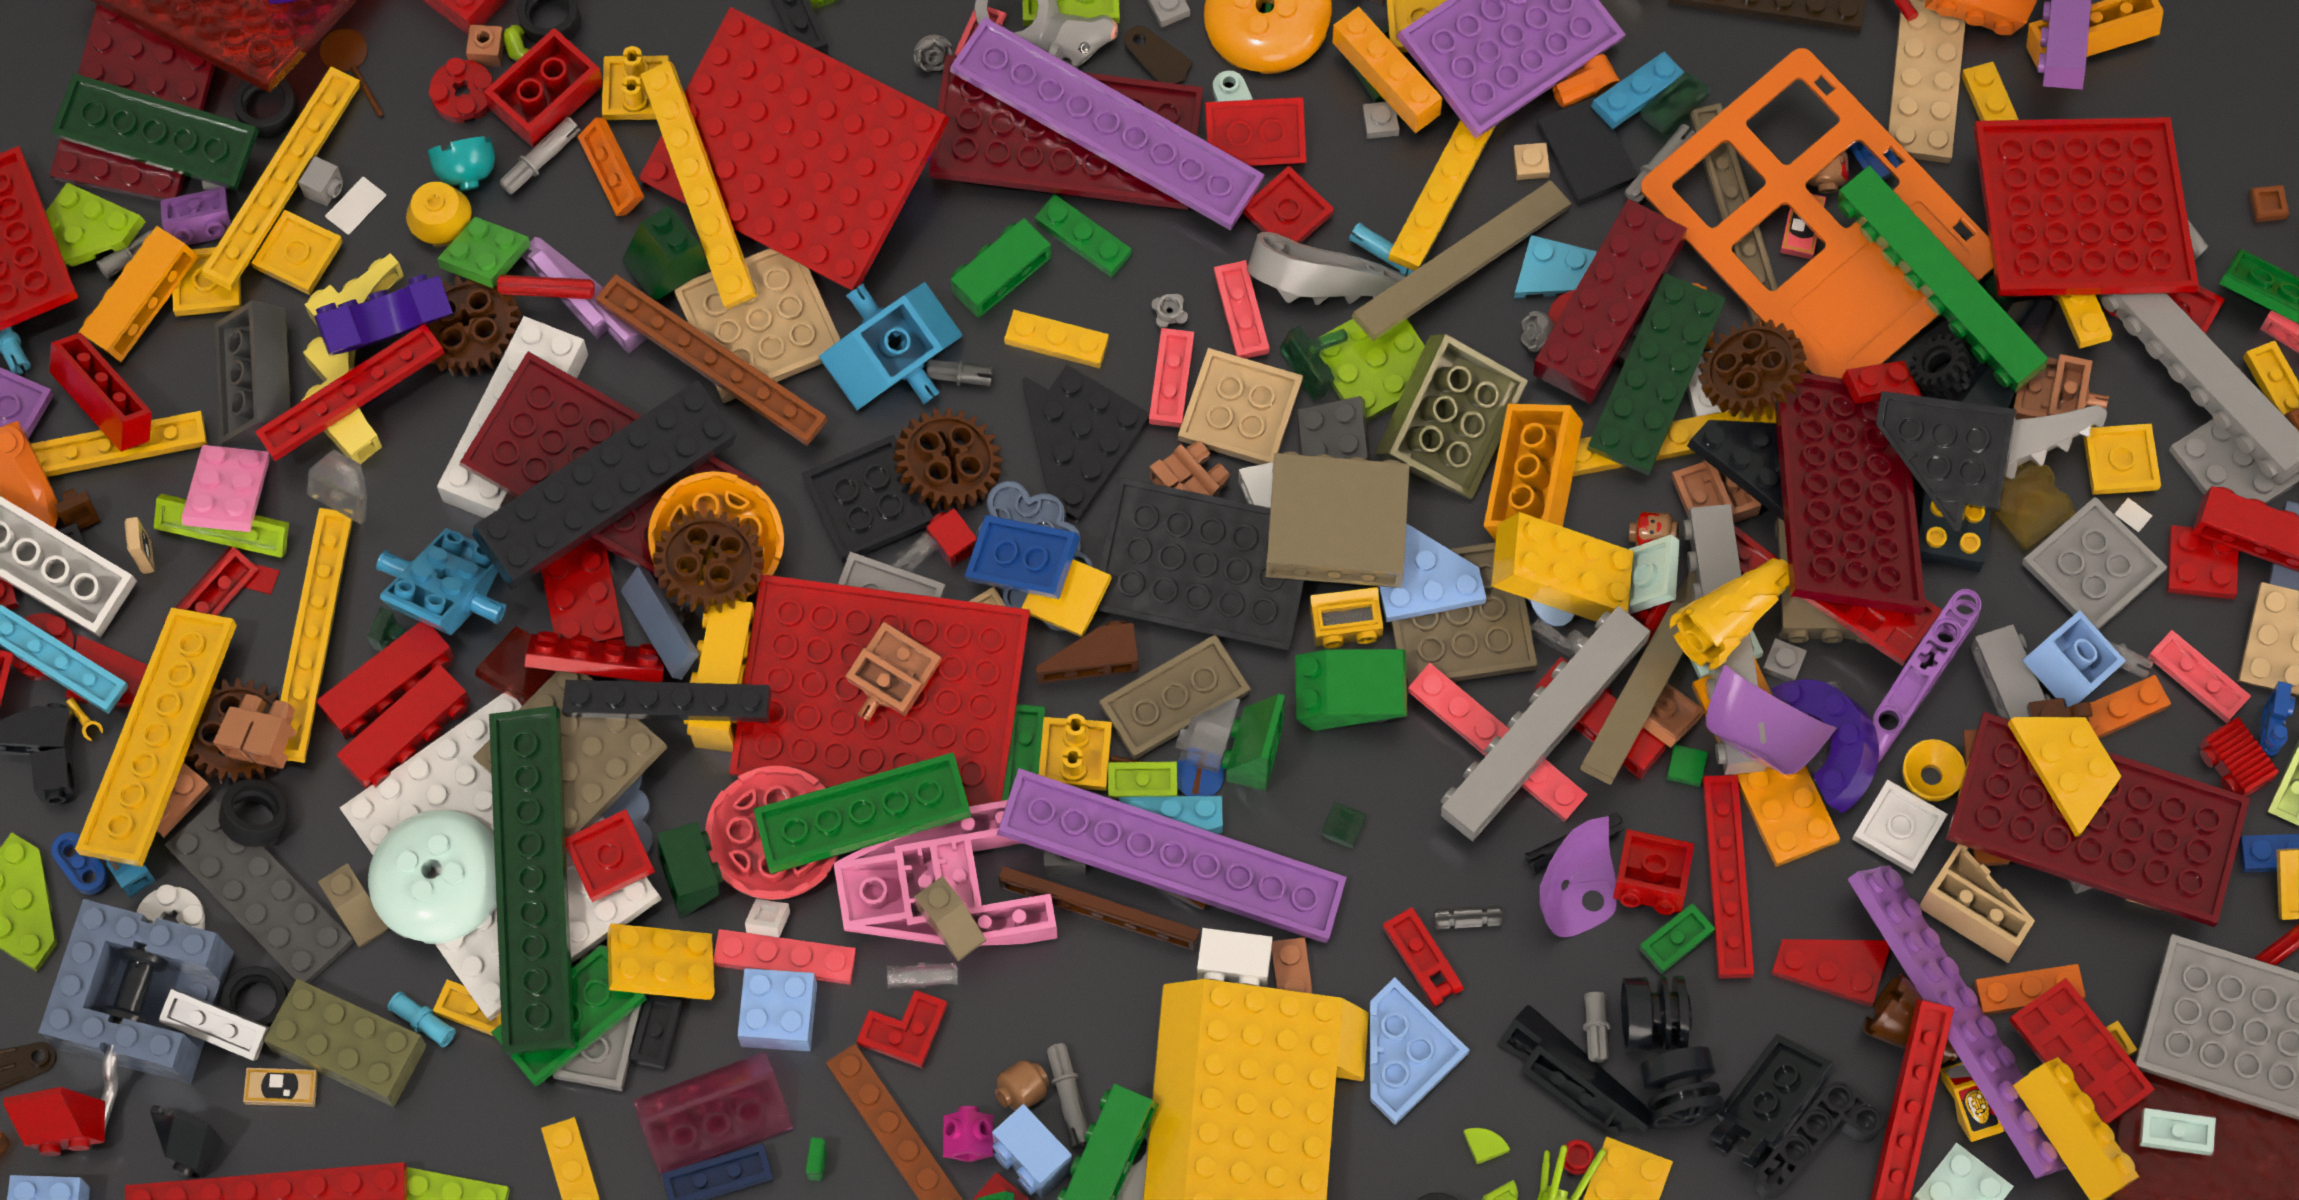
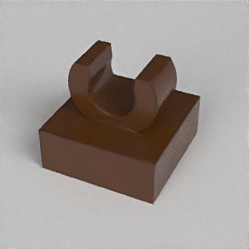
(77, 509)

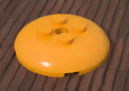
(1267, 40)
(721, 494)

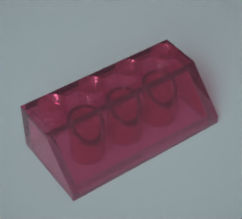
(713, 1113)

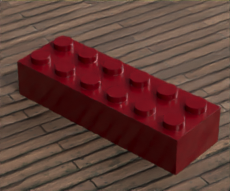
(1609, 301)

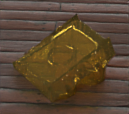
(2033, 504)

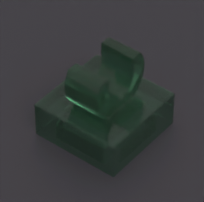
(384, 629)
(1343, 825)

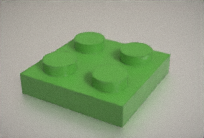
(483, 252)

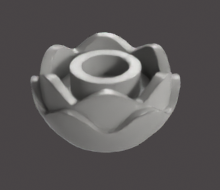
(924, 54)
(1536, 330)

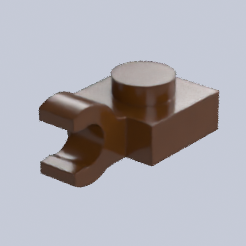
(2056, 708)

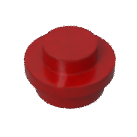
(1578, 1156)

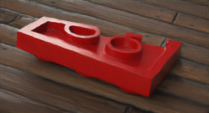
(118, 664)

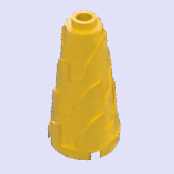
(1725, 616)

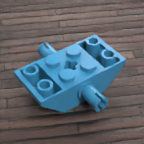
(866, 363)
(442, 583)

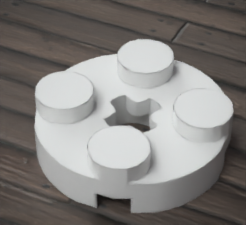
(173, 898)

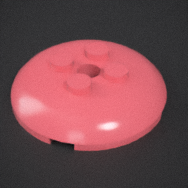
(737, 838)

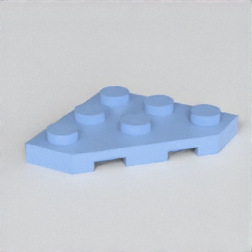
(1431, 581)
(1407, 1051)

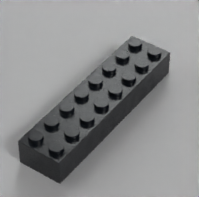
(604, 484)

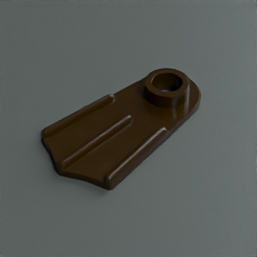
(1158, 56)
(18, 1063)

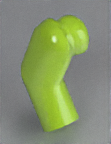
(513, 42)

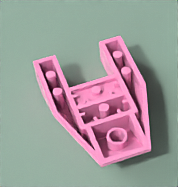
(882, 879)

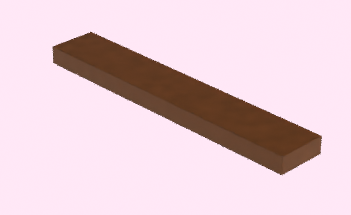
(1101, 909)

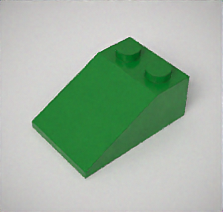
(1350, 687)
(1255, 743)

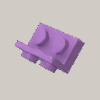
(197, 216)

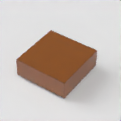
(2269, 203)

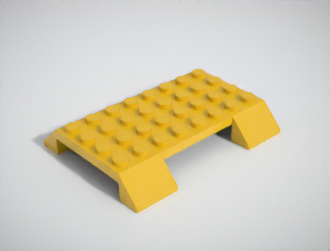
(1248, 1090)

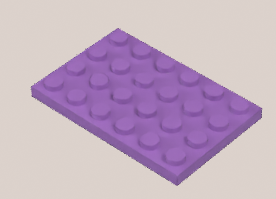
(1505, 53)

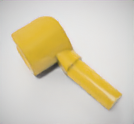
(82, 717)

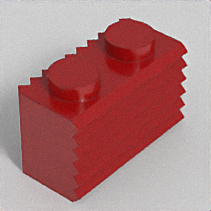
(2237, 758)

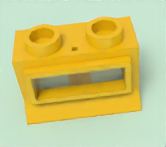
(1346, 617)

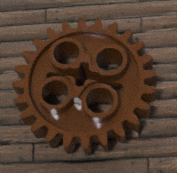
(471, 324)
(1752, 368)
(976, 454)
(678, 553)
(212, 717)

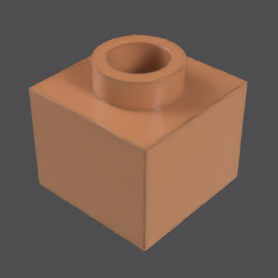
(485, 45)

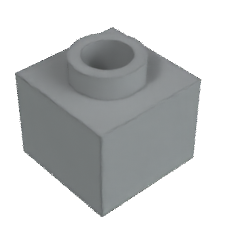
(321, 181)

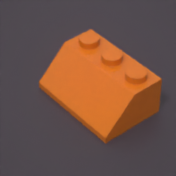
(1998, 15)

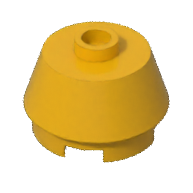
(438, 213)

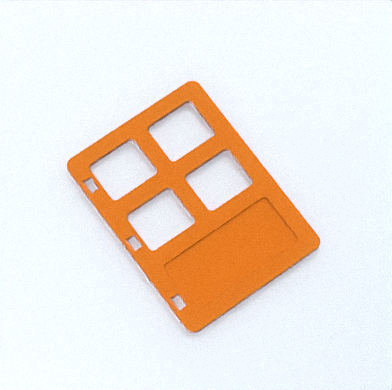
(1847, 299)

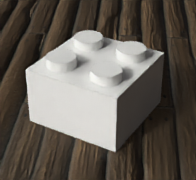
(1234, 957)

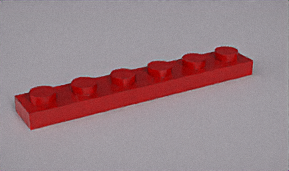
(349, 392)
(1727, 877)
(1912, 1101)

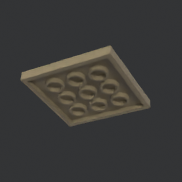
(1471, 639)
(597, 755)

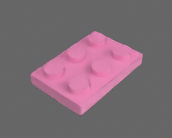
(225, 488)

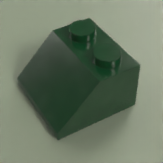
(664, 254)
(688, 867)

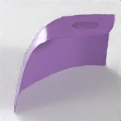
(1790, 734)
(1588, 866)

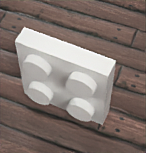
(1899, 826)

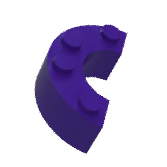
(383, 316)
(1853, 743)

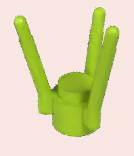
(1552, 1192)

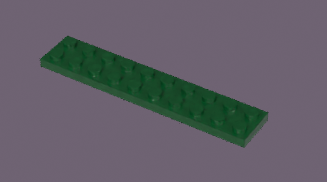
(531, 881)

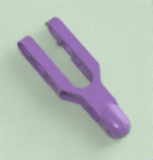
(1916, 683)

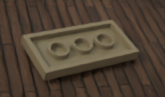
(1168, 697)

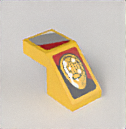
(1971, 1106)

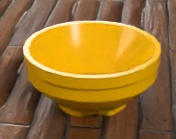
(1935, 755)

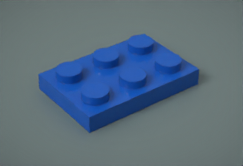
(1022, 557)

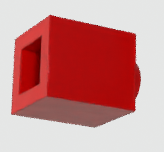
(952, 537)

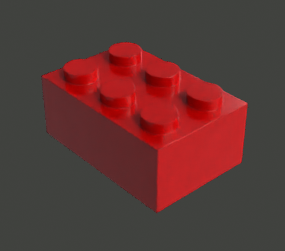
(543, 87)

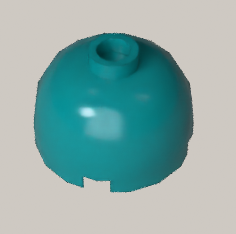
(463, 162)

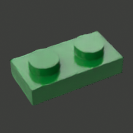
(1676, 938)

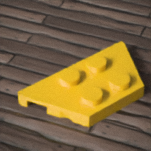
(2068, 763)

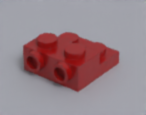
(1653, 872)

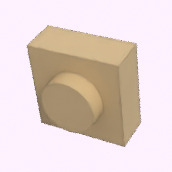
(1531, 161)

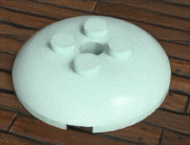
(441, 906)

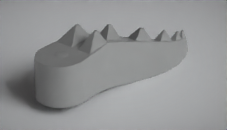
(1315, 272)
(2039, 435)

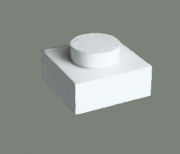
(767, 918)

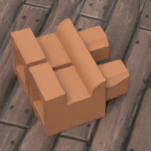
(1184, 471)
(256, 736)

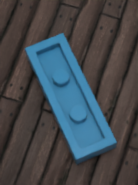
(1636, 90)

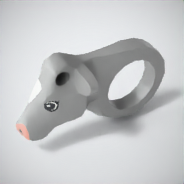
(1062, 35)

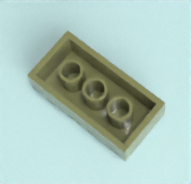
(345, 1042)

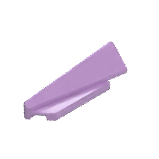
(598, 321)

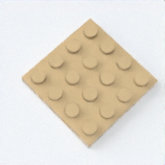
(775, 331)

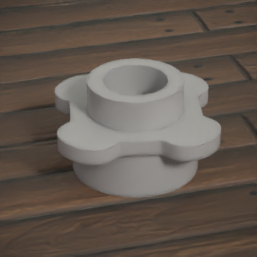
(1173, 302)

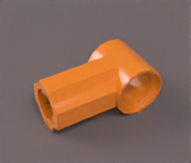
(1590, 80)

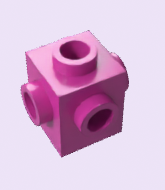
(968, 1135)

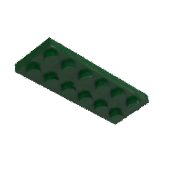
(154, 131)
(1656, 374)

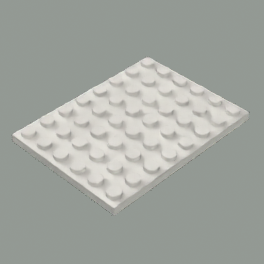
(451, 779)

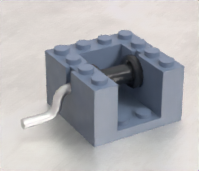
(117, 986)

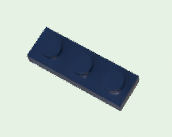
(719, 1175)

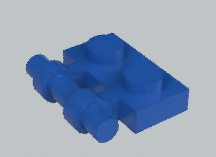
(2274, 714)

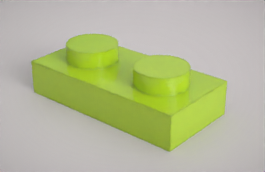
(1142, 779)

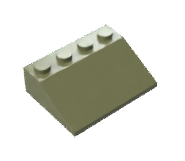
(1451, 415)

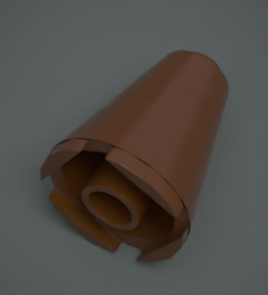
(1894, 1015)

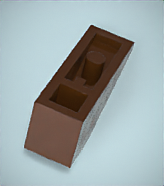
(1099, 653)

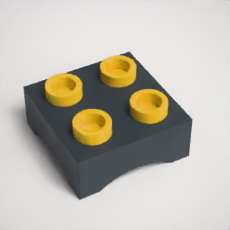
(1943, 545)

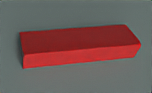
(219, 584)

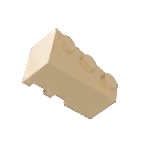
(1977, 906)

